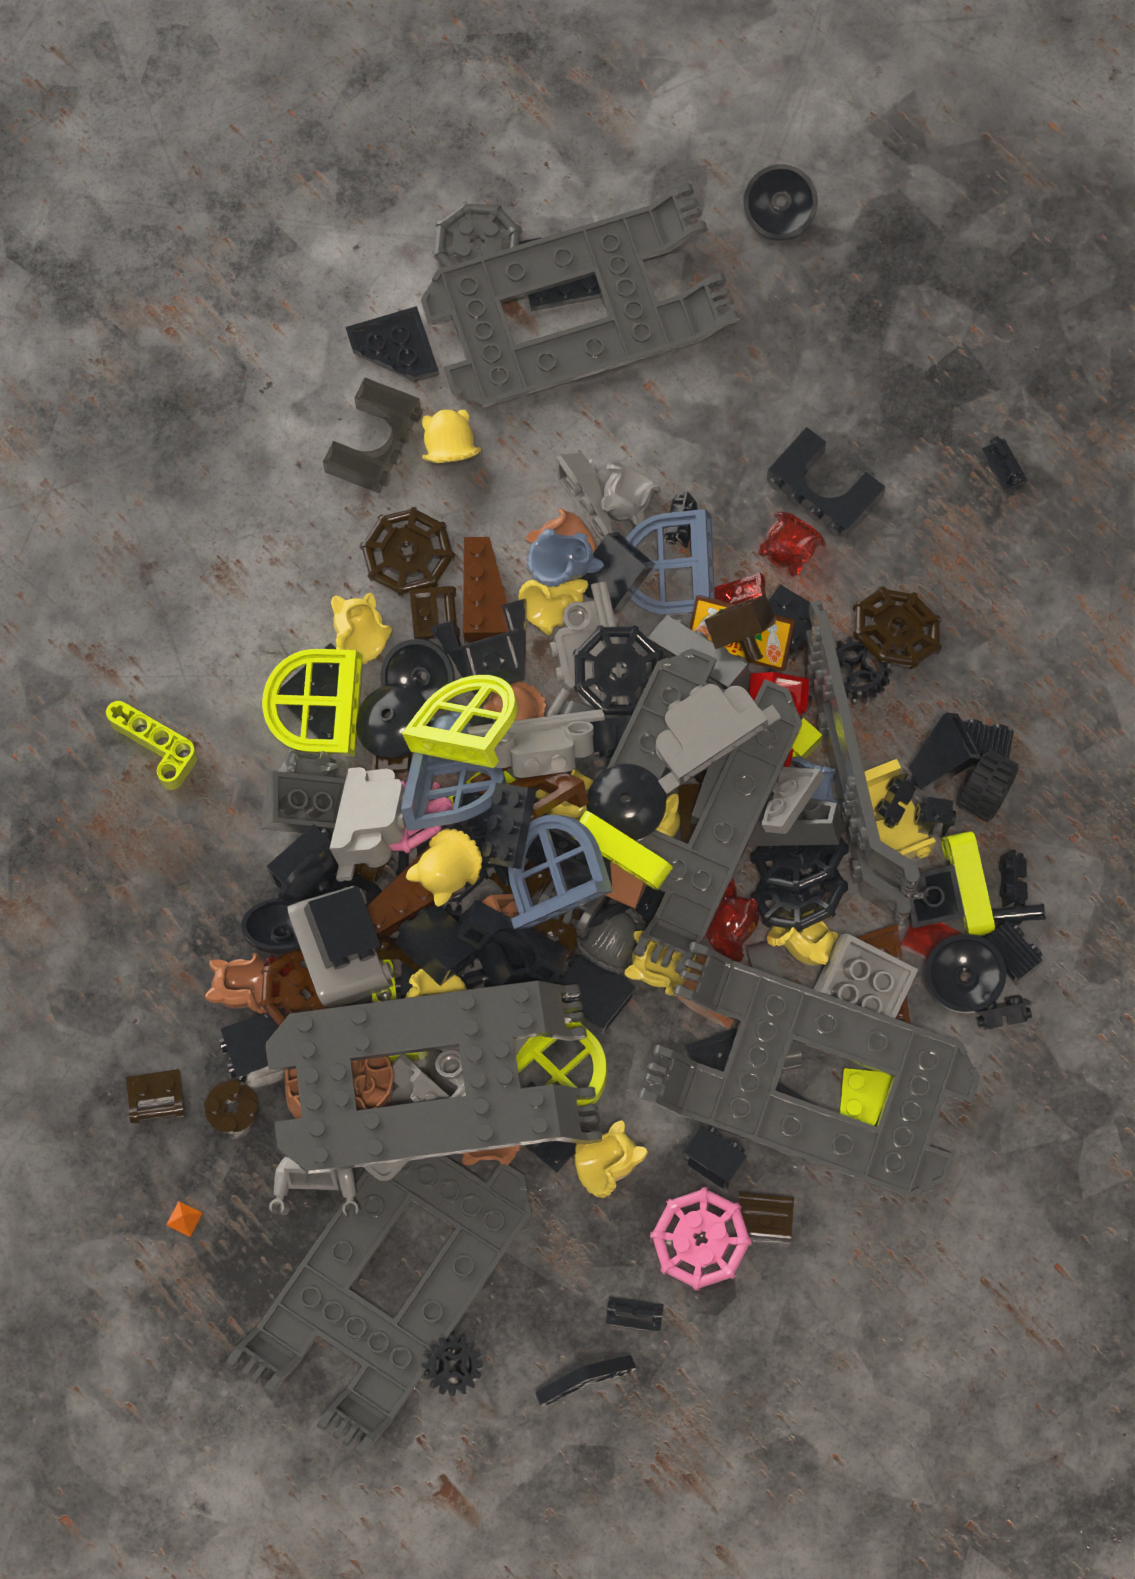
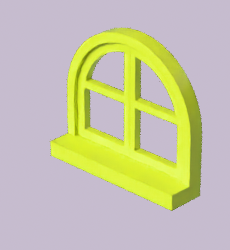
(346, 702)
(453, 743)
(535, 1046)

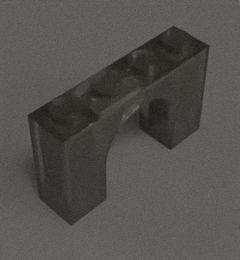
(374, 467)

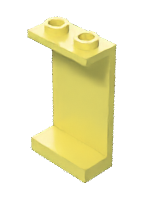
(904, 836)

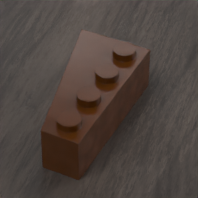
(482, 592)
(400, 902)

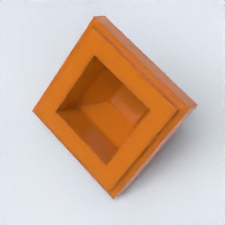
(184, 1219)

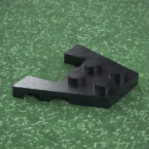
(494, 656)

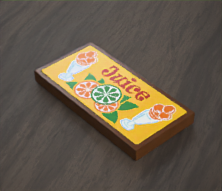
(773, 642)

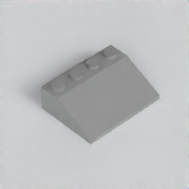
(865, 976)

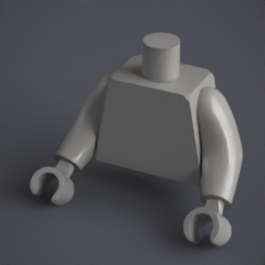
(291, 1176)

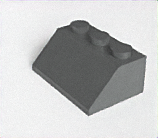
(300, 800)

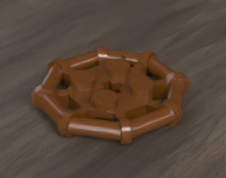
(288, 988)

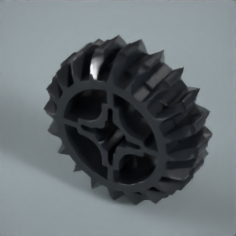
(866, 674)

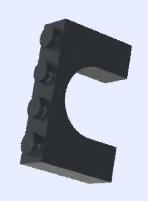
(839, 513)

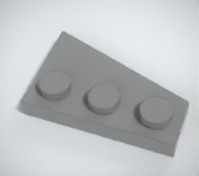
(790, 797)

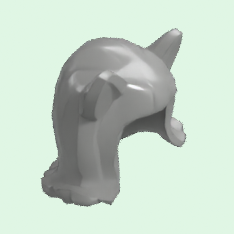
(627, 493)

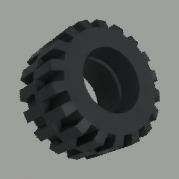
(988, 785)

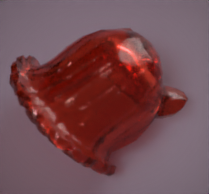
(790, 543)
(733, 924)

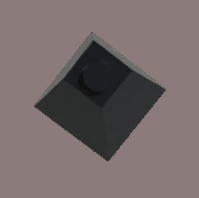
(936, 897)

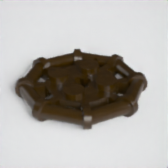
(408, 564)
(891, 637)

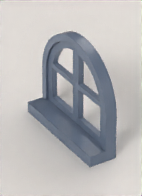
(700, 561)
(420, 791)
(566, 899)

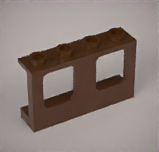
(559, 786)

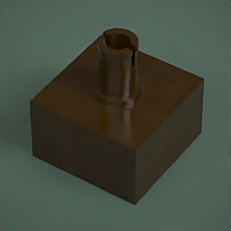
(741, 625)

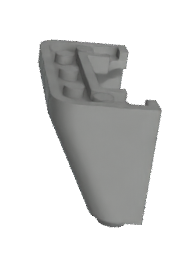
(342, 985)
(412, 1088)

